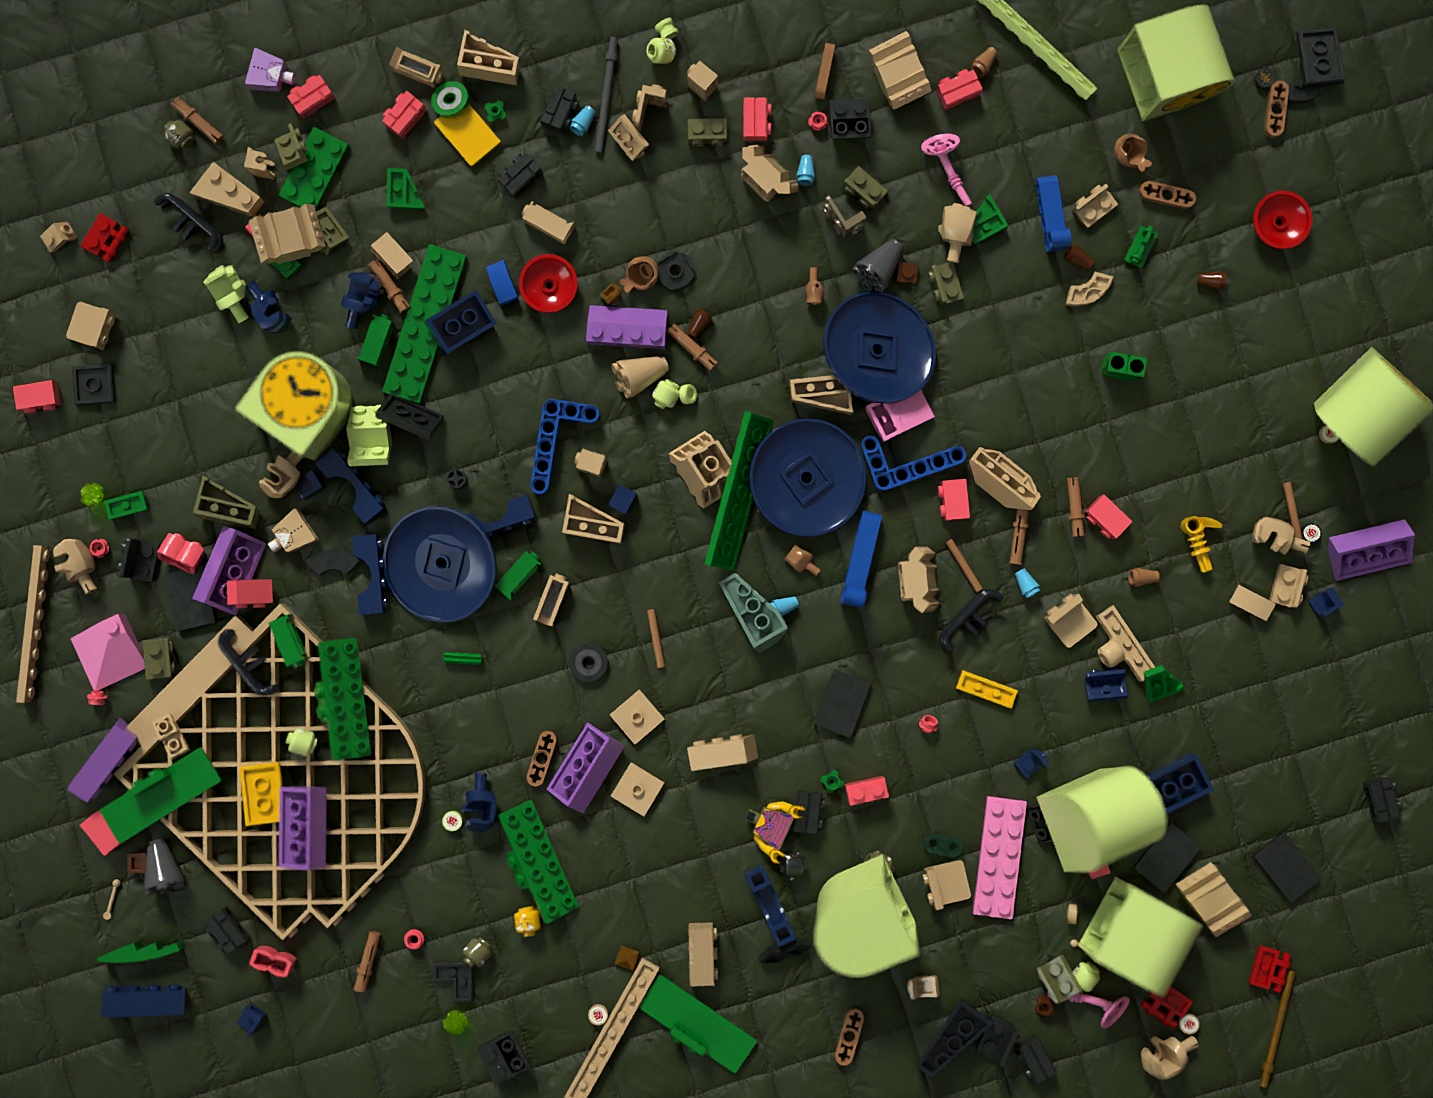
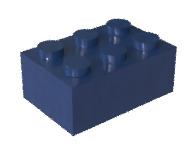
(460, 322)
(1180, 782)

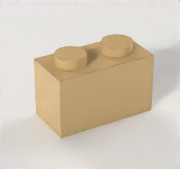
(702, 80)
(590, 462)

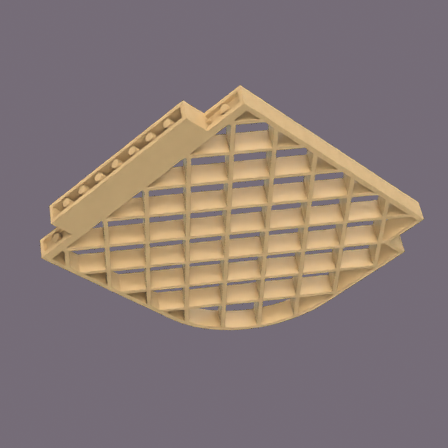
(195, 685)

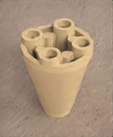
(638, 373)

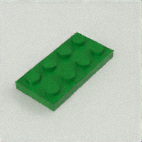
(311, 179)

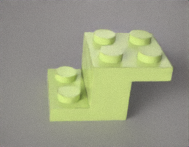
(368, 437)

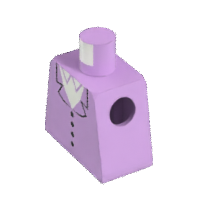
(267, 72)

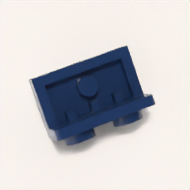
(1105, 685)

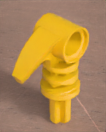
(1197, 540)

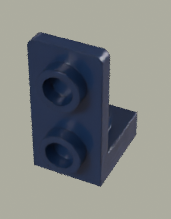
(1031, 761)

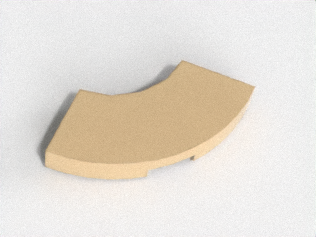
(1090, 291)

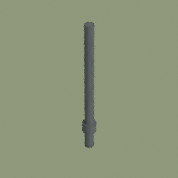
(611, 58)

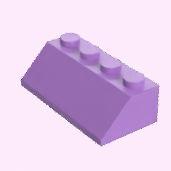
(626, 327)
(1371, 549)
(232, 559)
(102, 761)
(585, 768)
(302, 827)

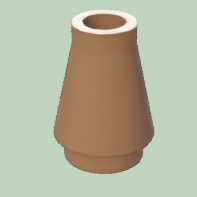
(983, 63)
(1142, 576)

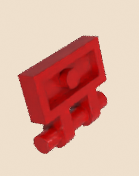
(100, 235)
(1264, 968)
(1173, 1000)

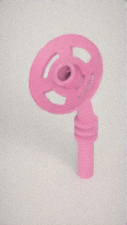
(941, 142)
(1111, 1009)

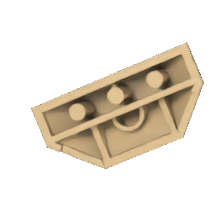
(1003, 479)

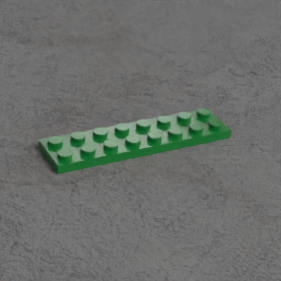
(416, 346)
(737, 495)

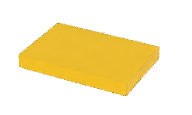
(469, 135)
(261, 792)

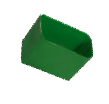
(1108, 371)

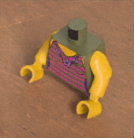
(772, 826)

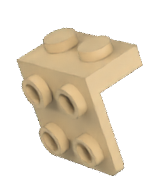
(652, 95)
(91, 325)
(1070, 620)
(946, 883)

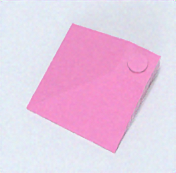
(109, 651)

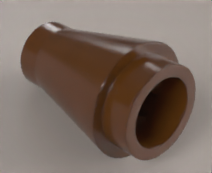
(1078, 257)
(1213, 280)
(699, 322)

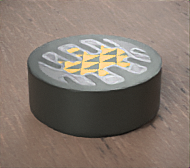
(1264, 78)

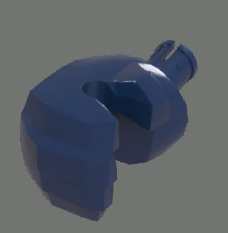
(361, 296)
(262, 305)
(481, 802)

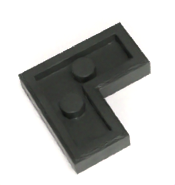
(459, 974)

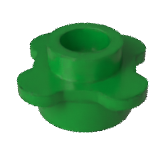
(500, 114)
(830, 787)

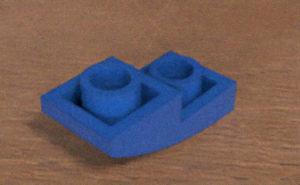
(502, 282)

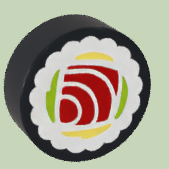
(1311, 532)

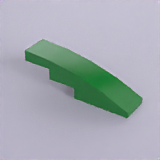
(135, 952)

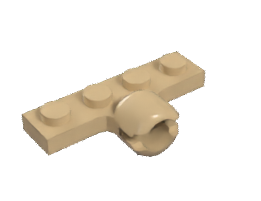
(1122, 644)

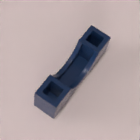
(366, 504)
(518, 511)
(372, 599)
(770, 905)

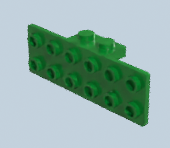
(342, 699)
(160, 794)
(536, 862)
(697, 1024)

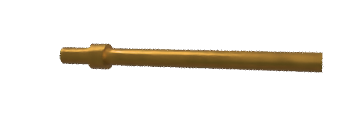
(1267, 1065)

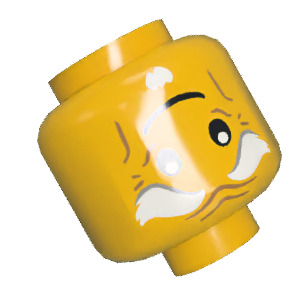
(527, 921)

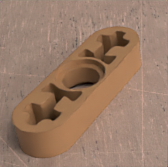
(824, 71)
(1282, 102)
(1174, 190)
(542, 774)
(858, 1023)

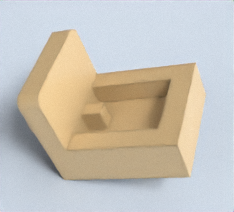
(57, 235)
(923, 986)

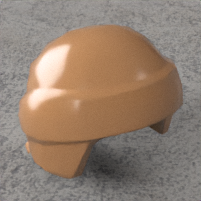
(1131, 151)
(641, 274)

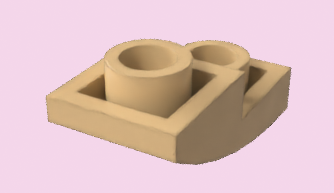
(1252, 603)
(171, 736)

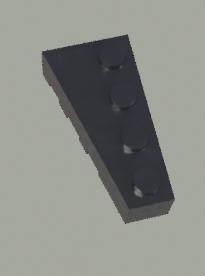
(956, 1034)

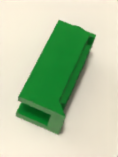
(376, 340)
(518, 574)
(288, 641)

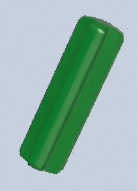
(462, 658)

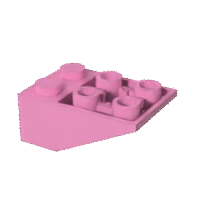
(899, 417)

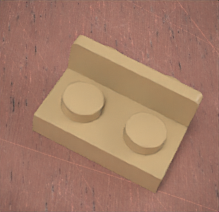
(628, 138)
(1095, 206)
(1288, 586)

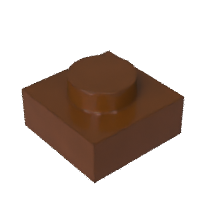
(907, 273)
(136, 862)

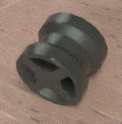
(453, 479)

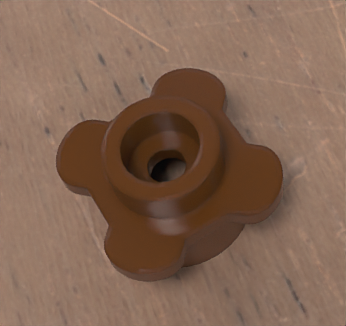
(1044, 1010)

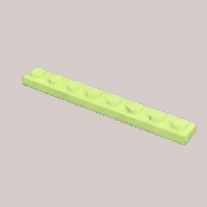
(1040, 47)

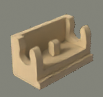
(257, 165)
(391, 255)

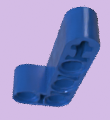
(1051, 212)

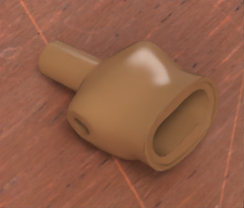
(814, 289)
(801, 560)

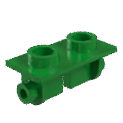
(1141, 246)

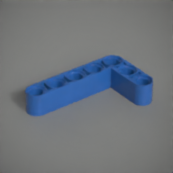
(560, 414)
(908, 468)
(853, 590)

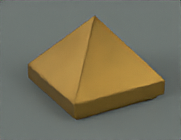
(611, 293)
(627, 957)

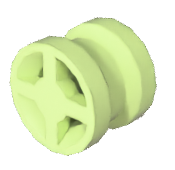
(666, 29)

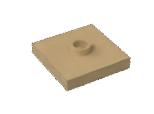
(637, 716)
(637, 789)

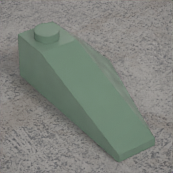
(757, 616)

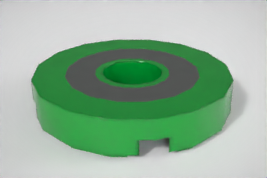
(446, 91)

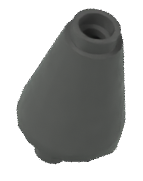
(878, 266)
(161, 870)

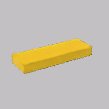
(986, 689)

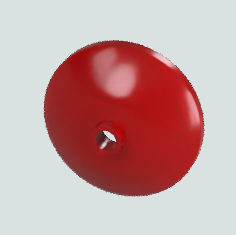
(1294, 218)
(546, 270)

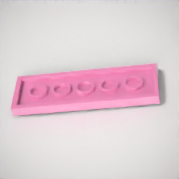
(999, 857)

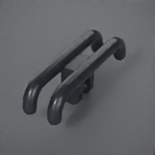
(216, 239)
(964, 614)
(240, 665)

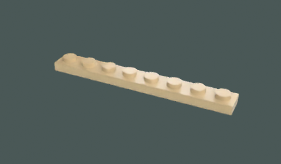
(32, 632)
(613, 1030)

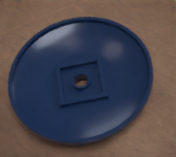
(898, 332)
(835, 473)
(414, 568)

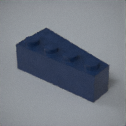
(142, 1000)

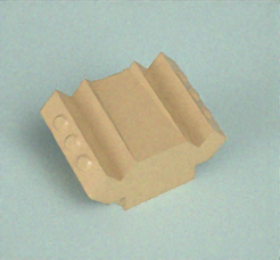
(899, 70)
(765, 174)
(287, 234)
(703, 467)
(919, 579)
(1213, 900)

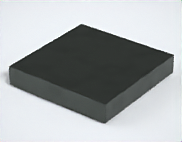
(93, 384)

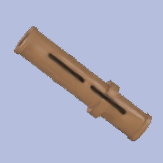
(191, 115)
(391, 289)
(693, 348)
(1075, 507)
(1019, 536)
(364, 970)

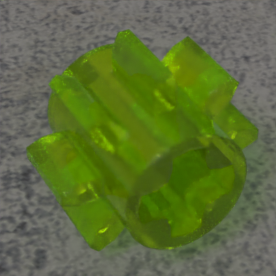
(92, 494)
(455, 1022)

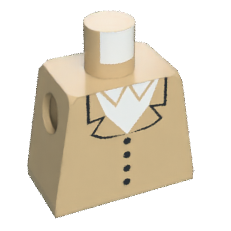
(293, 533)

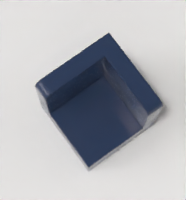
(310, 485)
(622, 499)
(1325, 602)
(251, 1018)

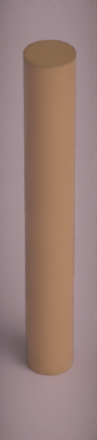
(1292, 509)
(964, 566)
(656, 638)

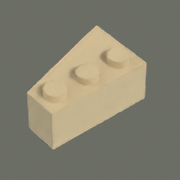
(487, 62)
(225, 190)
(821, 392)
(590, 522)
(722, 752)
(702, 954)

